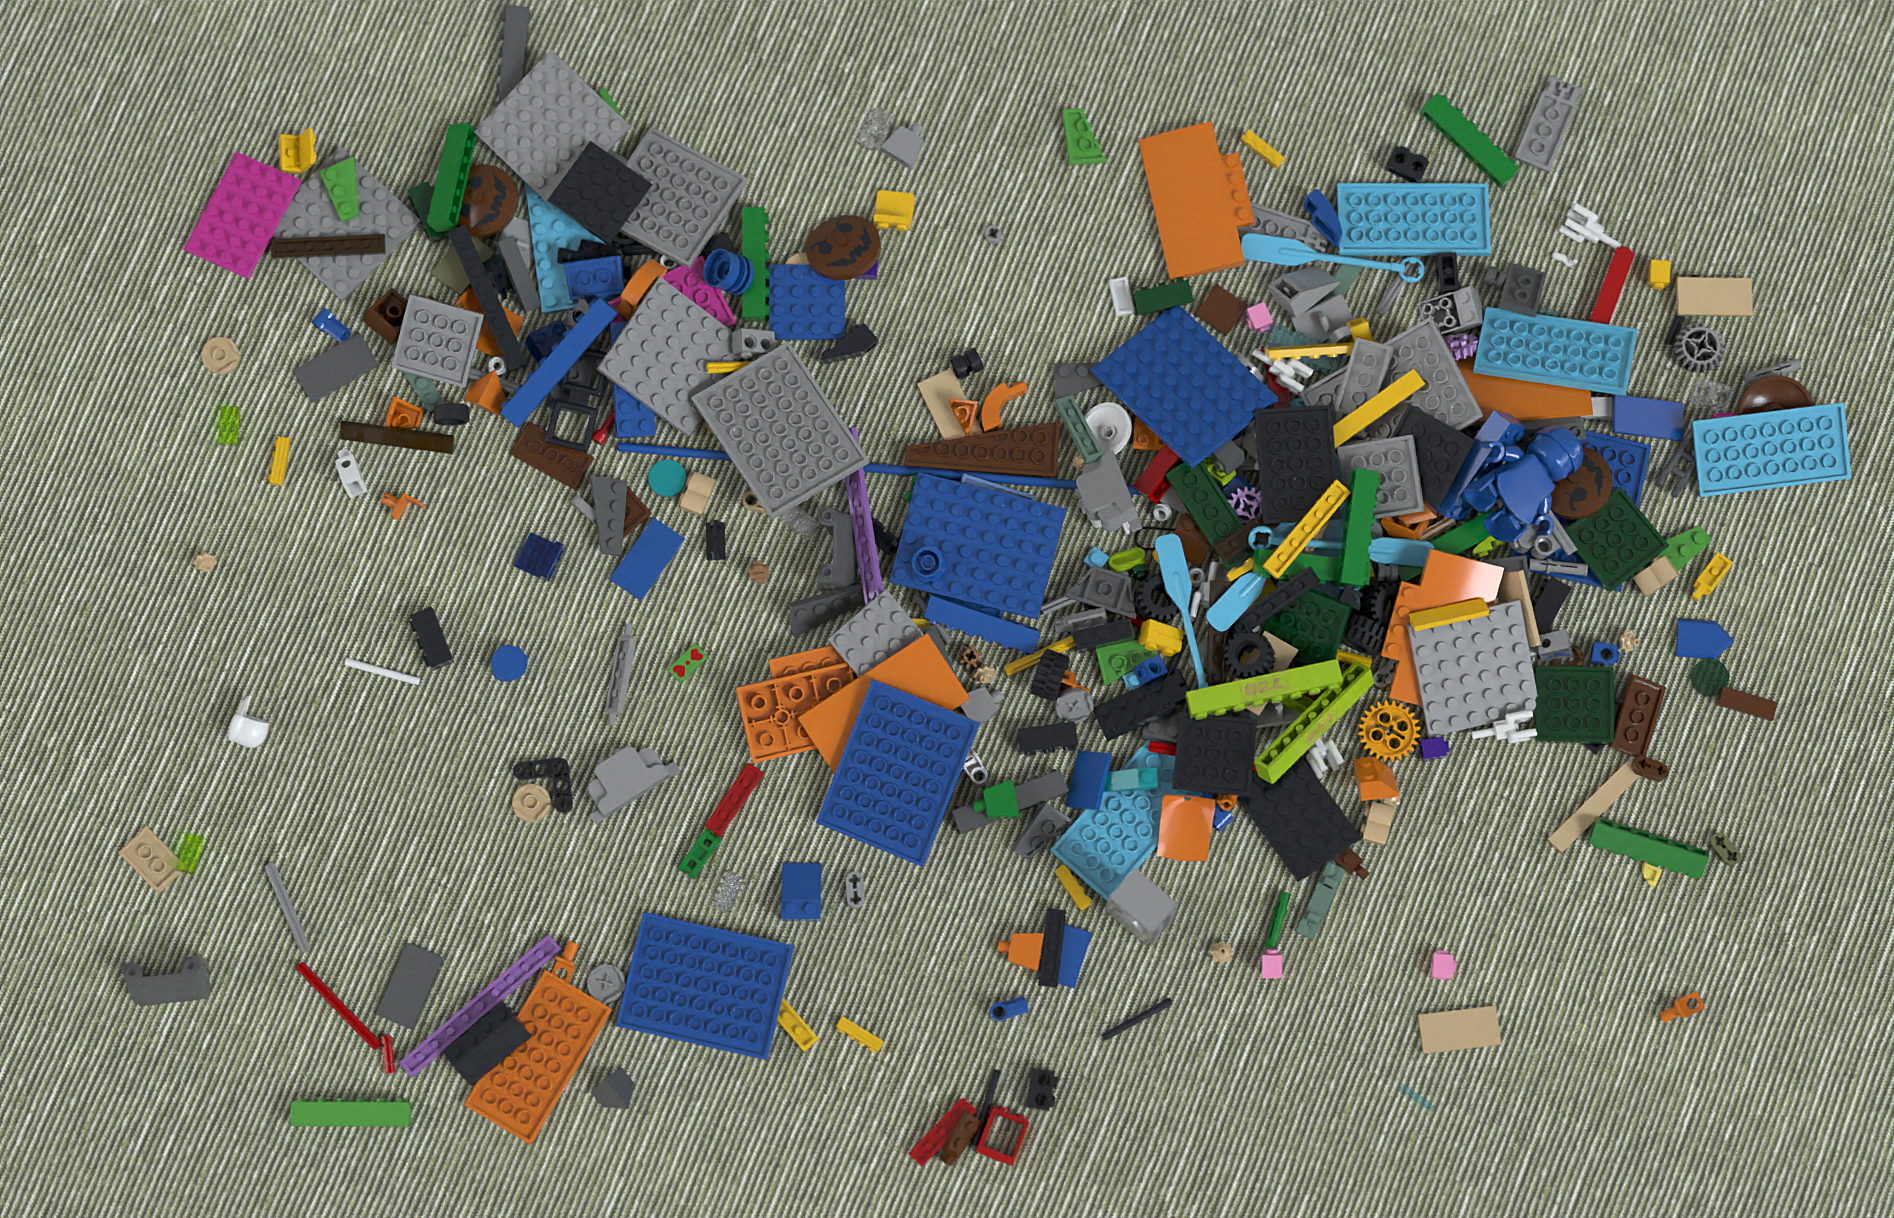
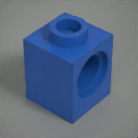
(1596, 658)
(1150, 669)

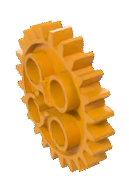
(1382, 747)

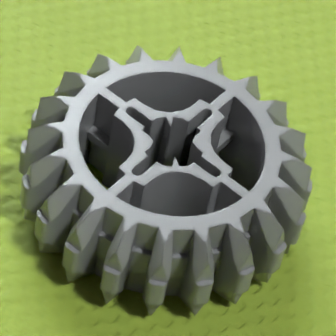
(1706, 350)

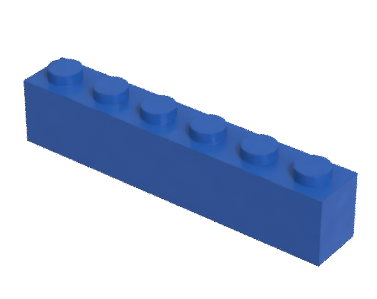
(982, 623)

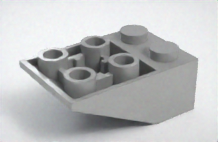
(1302, 289)
(1454, 311)

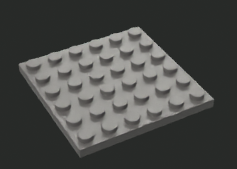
(549, 124)
(685, 200)
(315, 215)
(665, 355)
(1474, 670)

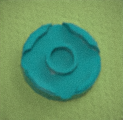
(667, 478)

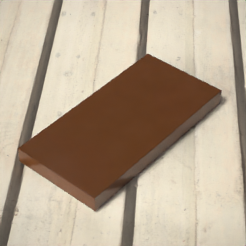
(557, 462)
(1637, 716)

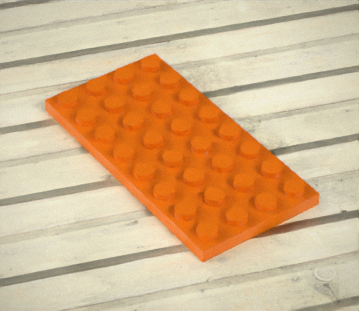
(533, 1078)

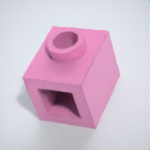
(1259, 318)
(1272, 963)
(1442, 965)

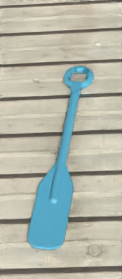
(1293, 253)
(1381, 550)
(1179, 587)
(1237, 600)

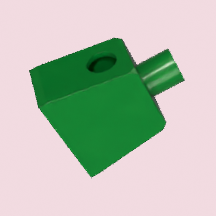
(999, 802)

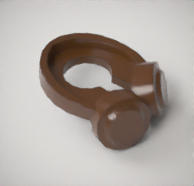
(1577, 654)

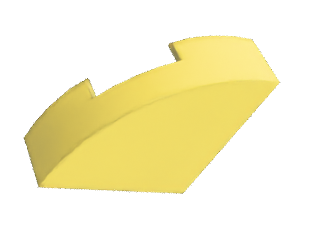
(1651, 874)

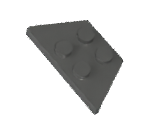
(1105, 589)

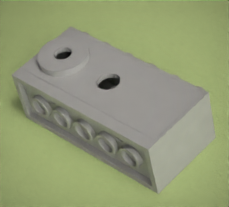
(1141, 907)

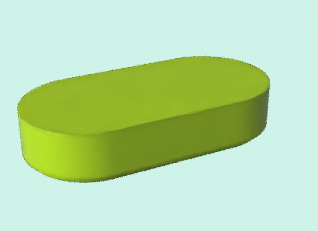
(1127, 559)

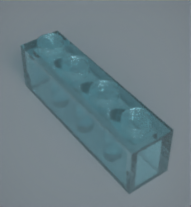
(1281, 336)

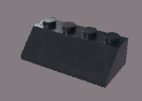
(487, 1043)

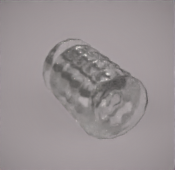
(728, 892)

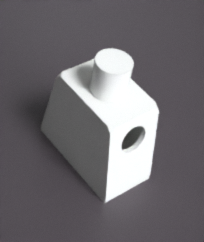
(350, 474)

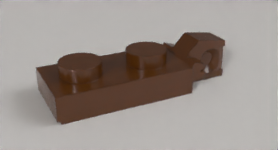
(1352, 863)
(960, 1138)

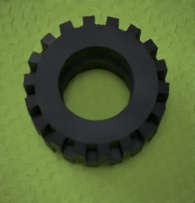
(1373, 602)
(1145, 604)
(1364, 635)
(1239, 645)
(1049, 675)

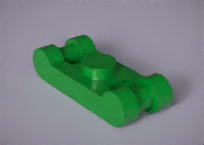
(700, 853)

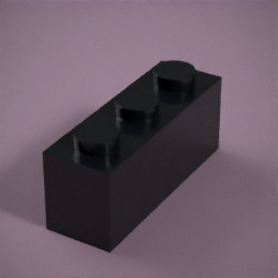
(1549, 603)
(1103, 635)
(431, 639)
(1047, 738)

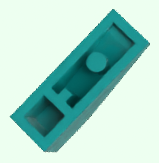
(1132, 780)

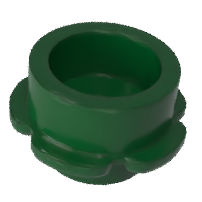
(1140, 572)

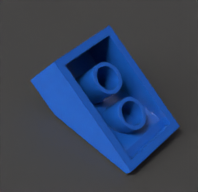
(801, 892)

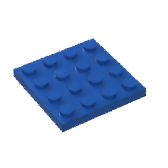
(805, 304)

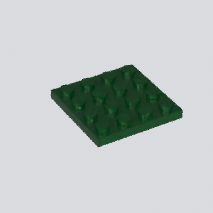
(1616, 540)
(1311, 625)
(1575, 704)

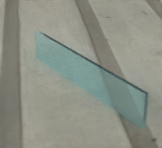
(1416, 1097)

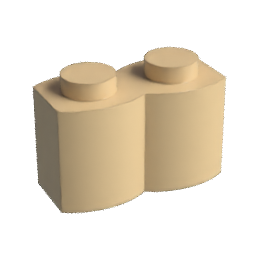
(697, 494)
(1656, 575)
(1377, 824)

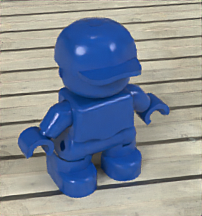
(1524, 482)

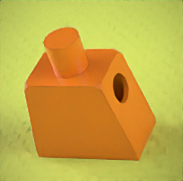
(1023, 949)

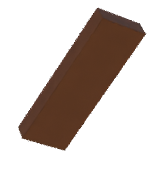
(1747, 703)

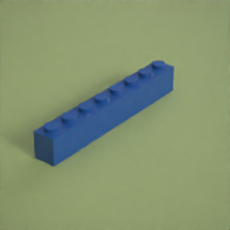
(559, 362)

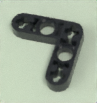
(550, 772)

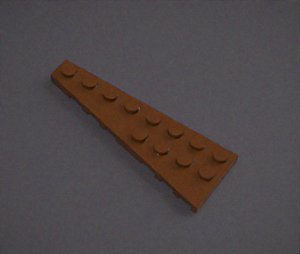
(1012, 452)

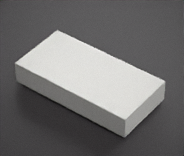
(1121, 296)

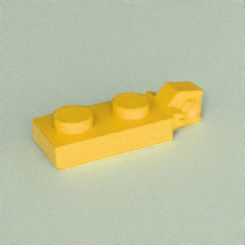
(1711, 576)

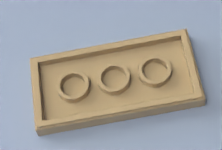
(1714, 296)
(936, 393)
(1513, 587)
(1284, 656)
(1459, 1029)

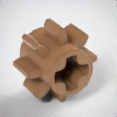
(759, 572)
(973, 662)

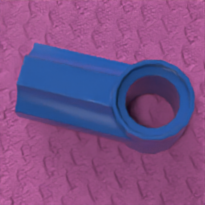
(328, 323)
(1221, 817)
(1010, 1008)

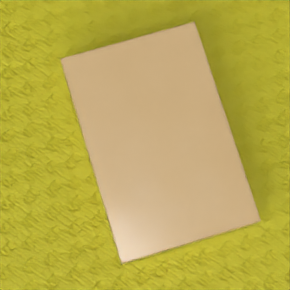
(151, 859)

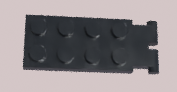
(1141, 705)

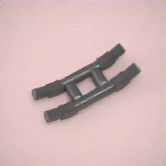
(1671, 468)

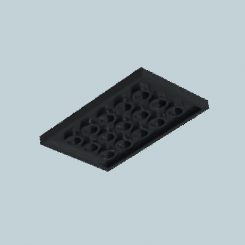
(1294, 460)
(1299, 819)

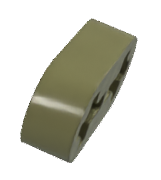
(1729, 846)

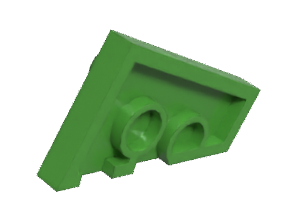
(1080, 141)
(342, 187)
(1686, 546)
(1121, 659)

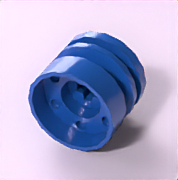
(728, 271)

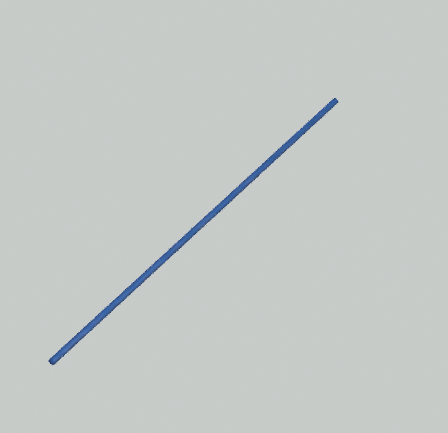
(870, 468)

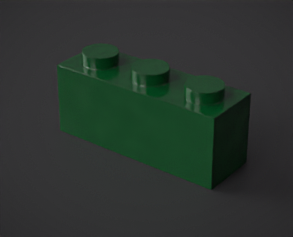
(420, 199)
(1162, 296)

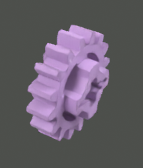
(1461, 345)
(1242, 496)

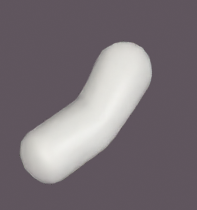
(1561, 257)

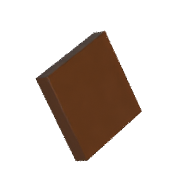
(1221, 310)
(635, 513)

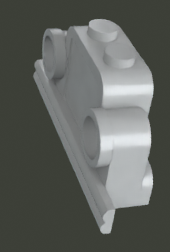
(1106, 494)
(1541, 545)
(626, 778)

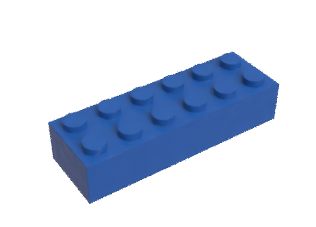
(630, 415)
(1498, 427)

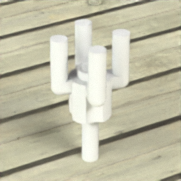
(1586, 228)
(1284, 371)
(1201, 597)
(1509, 728)
(1320, 750)

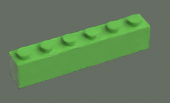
(351, 1113)

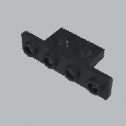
(590, 250)

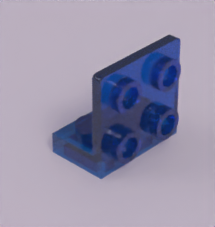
(543, 339)
(539, 557)

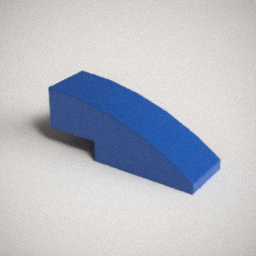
(1323, 216)

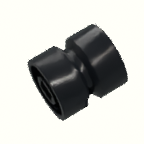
(967, 363)

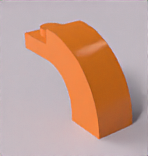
(639, 287)
(994, 402)

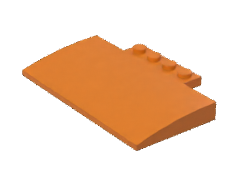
(1196, 200)
(1523, 398)
(1444, 582)
(913, 669)
(772, 705)

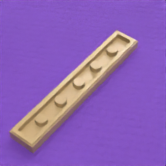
(1593, 807)

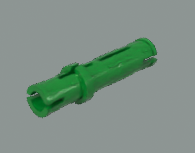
(1280, 911)

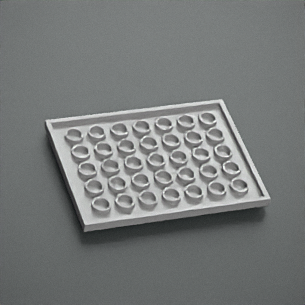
(1442, 396)
(780, 430)

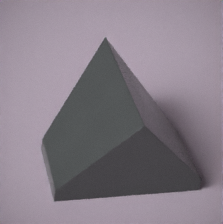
(615, 1090)

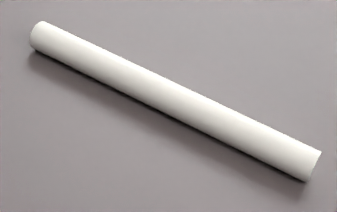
(382, 671)

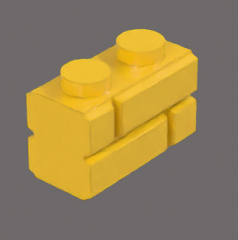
(1161, 637)

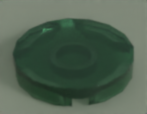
(1709, 677)

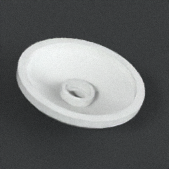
(1109, 418)

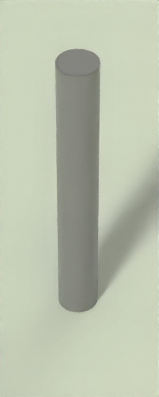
(942, 631)

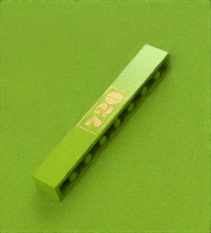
(1264, 688)
(1313, 723)

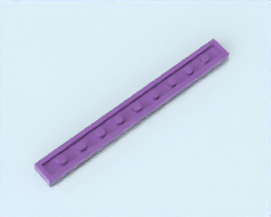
(863, 532)
(480, 1006)

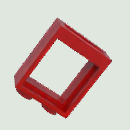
(995, 1155)

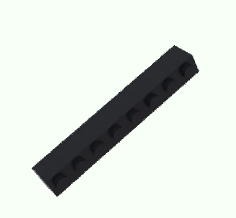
(488, 298)

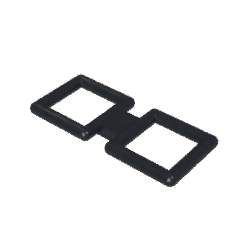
(578, 402)

